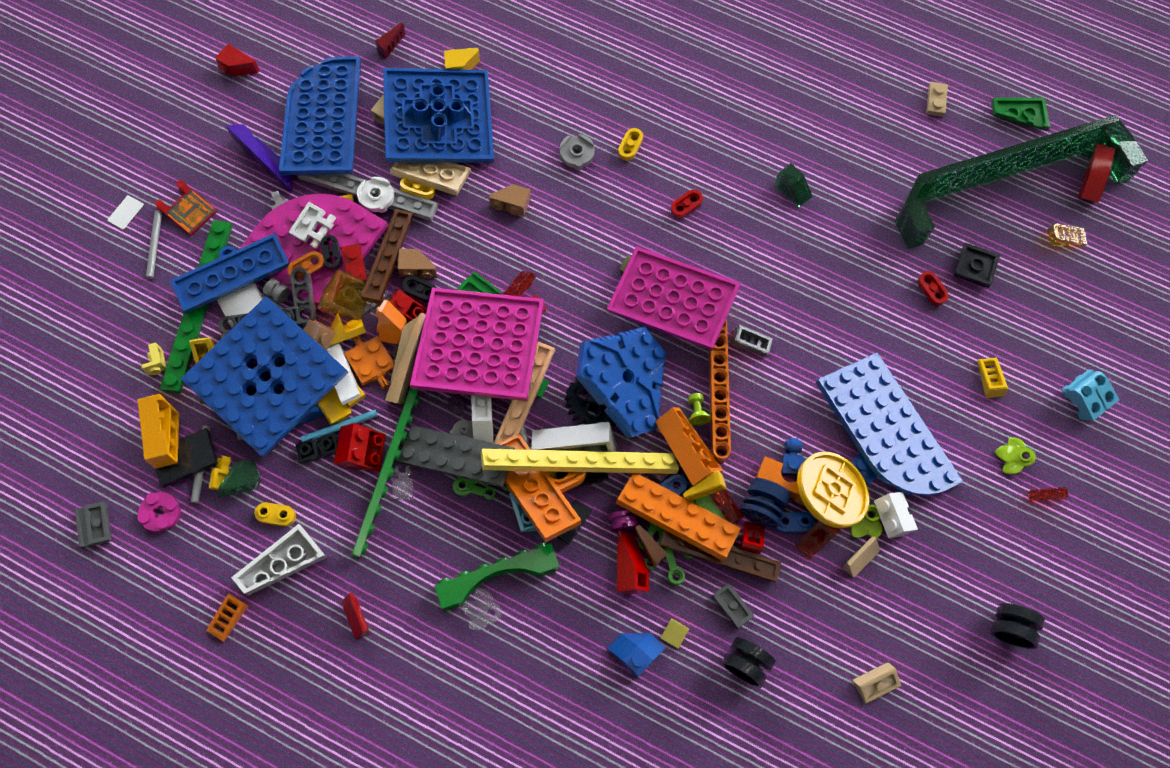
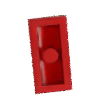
(355, 616)

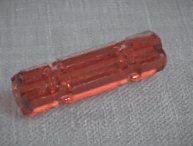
(1048, 493)

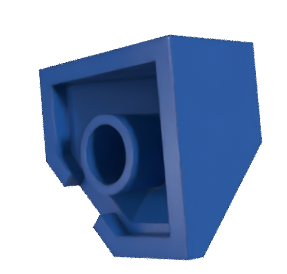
(636, 651)

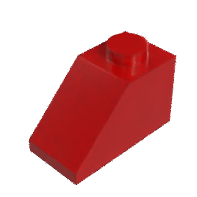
(235, 62)

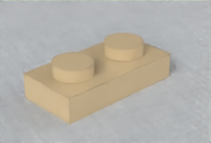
(937, 99)

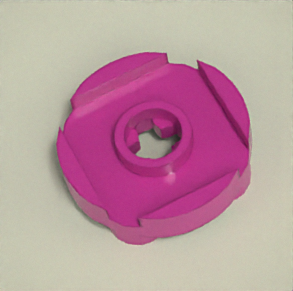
(151, 503)

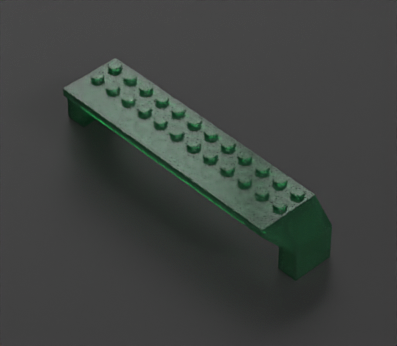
(914, 220)

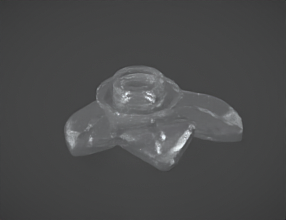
(479, 608)

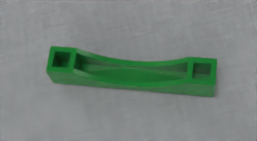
(456, 591)

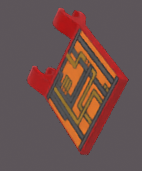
(189, 210)

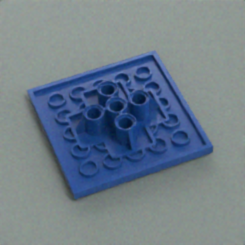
(437, 115)
(265, 338)

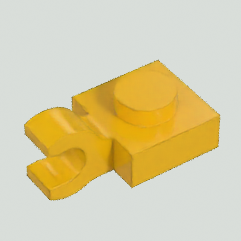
(218, 474)

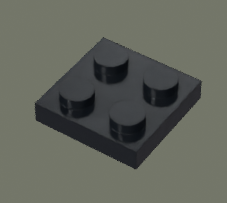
(976, 265)

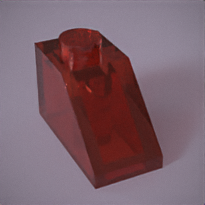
(816, 539)

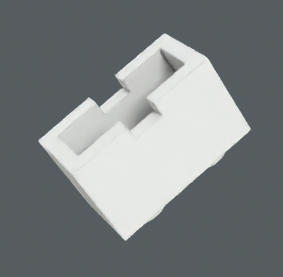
(895, 515)

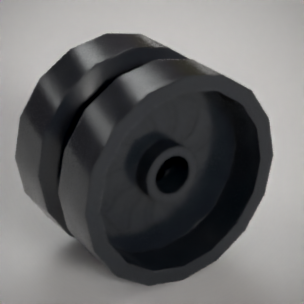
(1018, 625)
(748, 662)

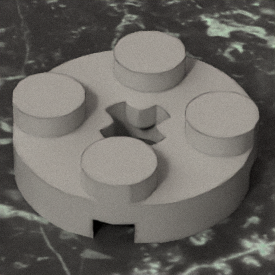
(575, 160)

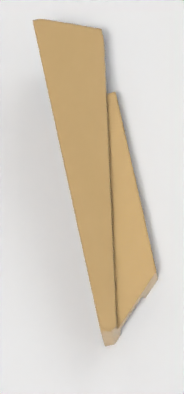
(405, 360)

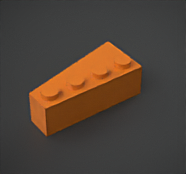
(687, 446)

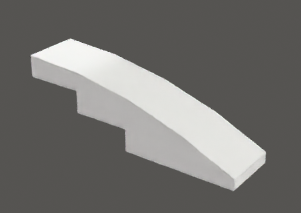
(347, 387)

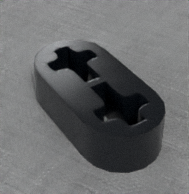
(327, 253)

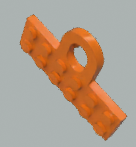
(542, 496)

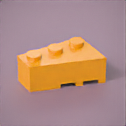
(159, 430)

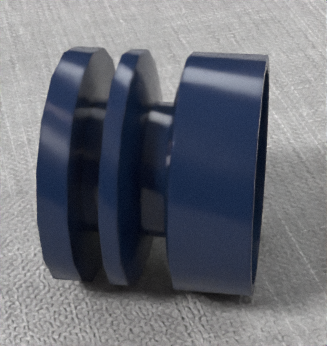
(765, 502)

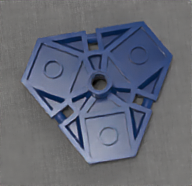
(625, 370)

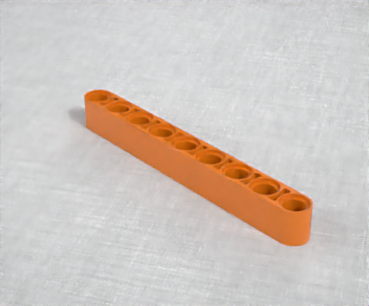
(722, 389)

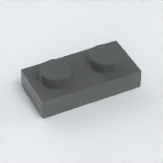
(733, 605)

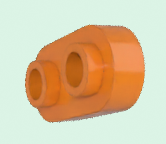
(306, 263)

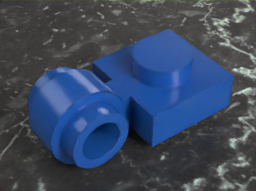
(791, 461)

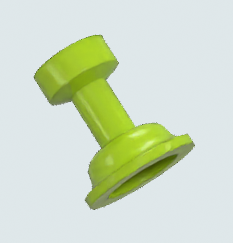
(698, 417)

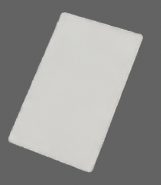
(125, 212)

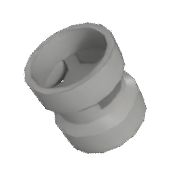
(276, 290)

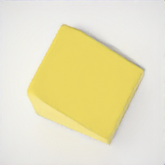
(674, 633)

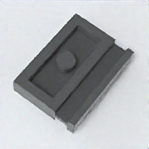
(93, 524)

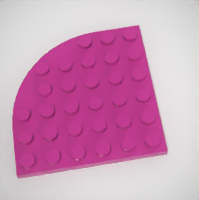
(351, 227)

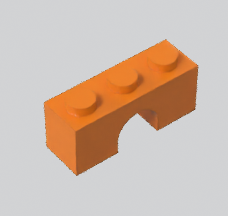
(771, 470)

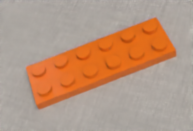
(678, 516)

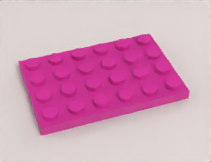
(674, 298)

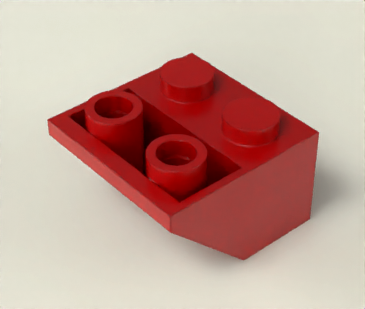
(359, 448)

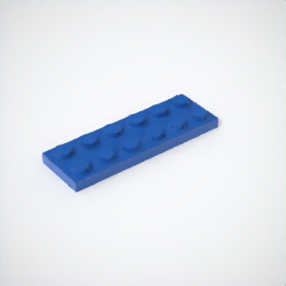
(230, 273)

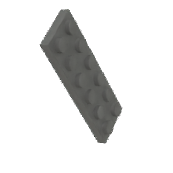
(450, 455)

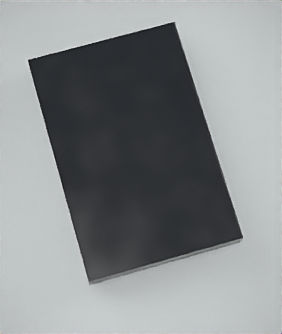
(194, 456)

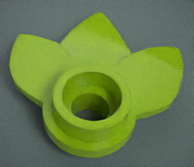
(1013, 457)
(868, 525)

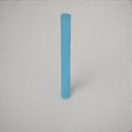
(336, 427)

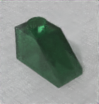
(794, 185)
(240, 478)

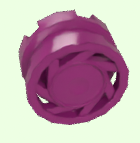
(623, 521)

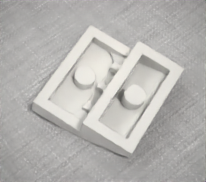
(240, 301)

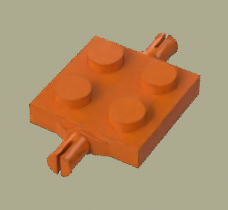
(370, 361)

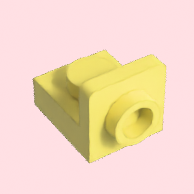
(157, 360)

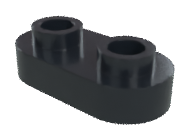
(421, 289)

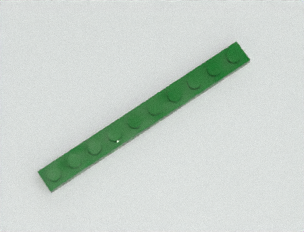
(192, 322)
(386, 473)

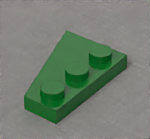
(1023, 111)

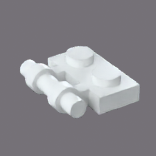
(307, 223)

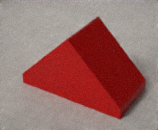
(752, 538)

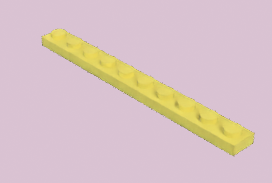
(578, 461)

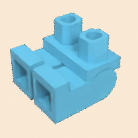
(1090, 394)

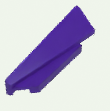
(260, 153)

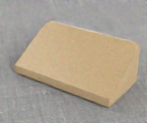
(862, 557)
(877, 682)

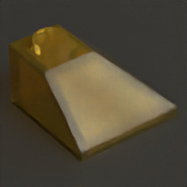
(343, 296)

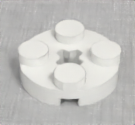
(379, 203)

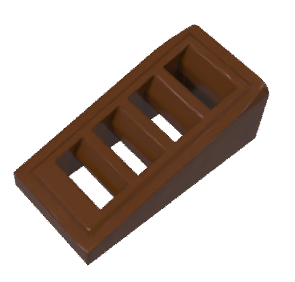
(650, 546)

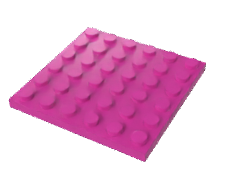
(478, 344)

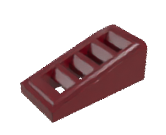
(389, 40)

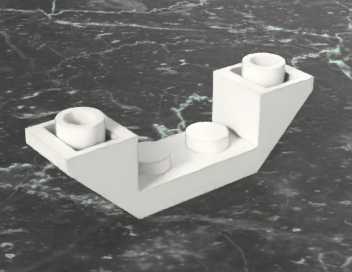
(482, 418)

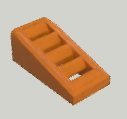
(225, 606)

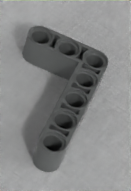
(296, 312)

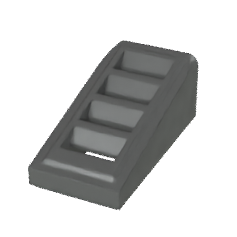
(749, 346)

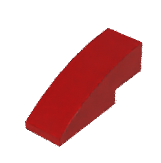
(1097, 173)

